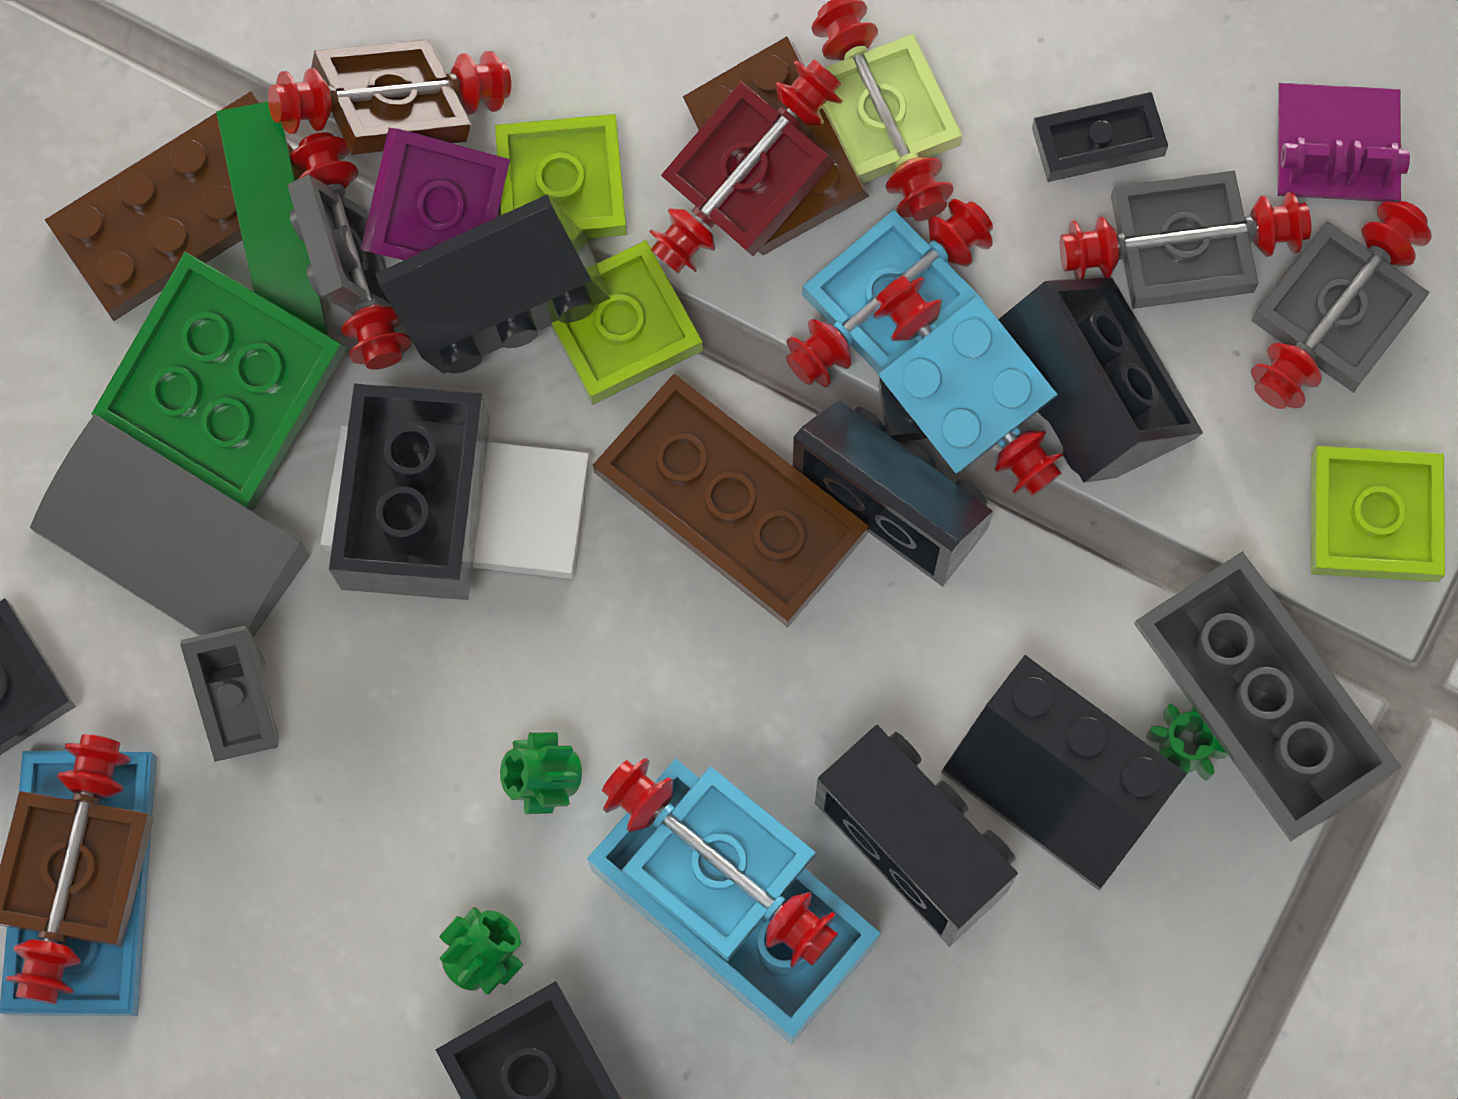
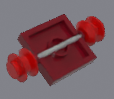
(747, 167)

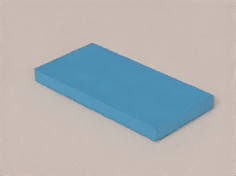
(108, 975)

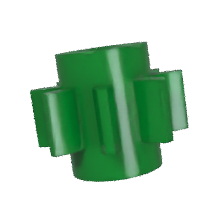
(1172, 746)
(541, 772)
(481, 950)

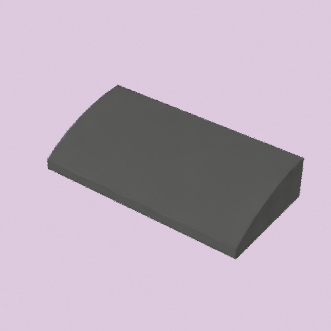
(166, 534)

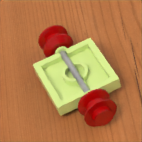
(889, 109)

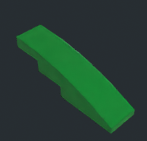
(259, 179)

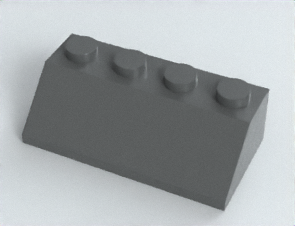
(1267, 696)

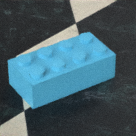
(755, 974)

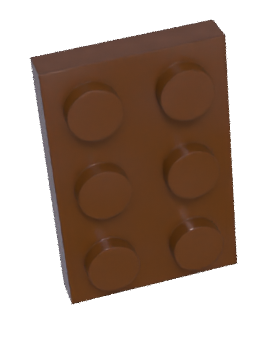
(839, 186)

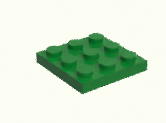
(219, 380)

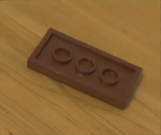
(145, 218)
(731, 500)

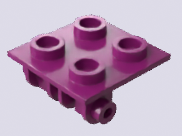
(1340, 142)

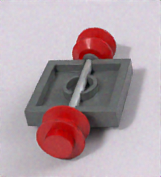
(333, 238)
(1185, 238)
(1341, 305)

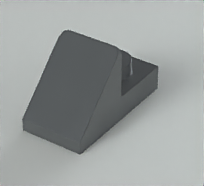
(231, 692)

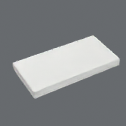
(525, 513)

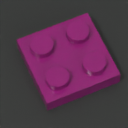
(430, 194)

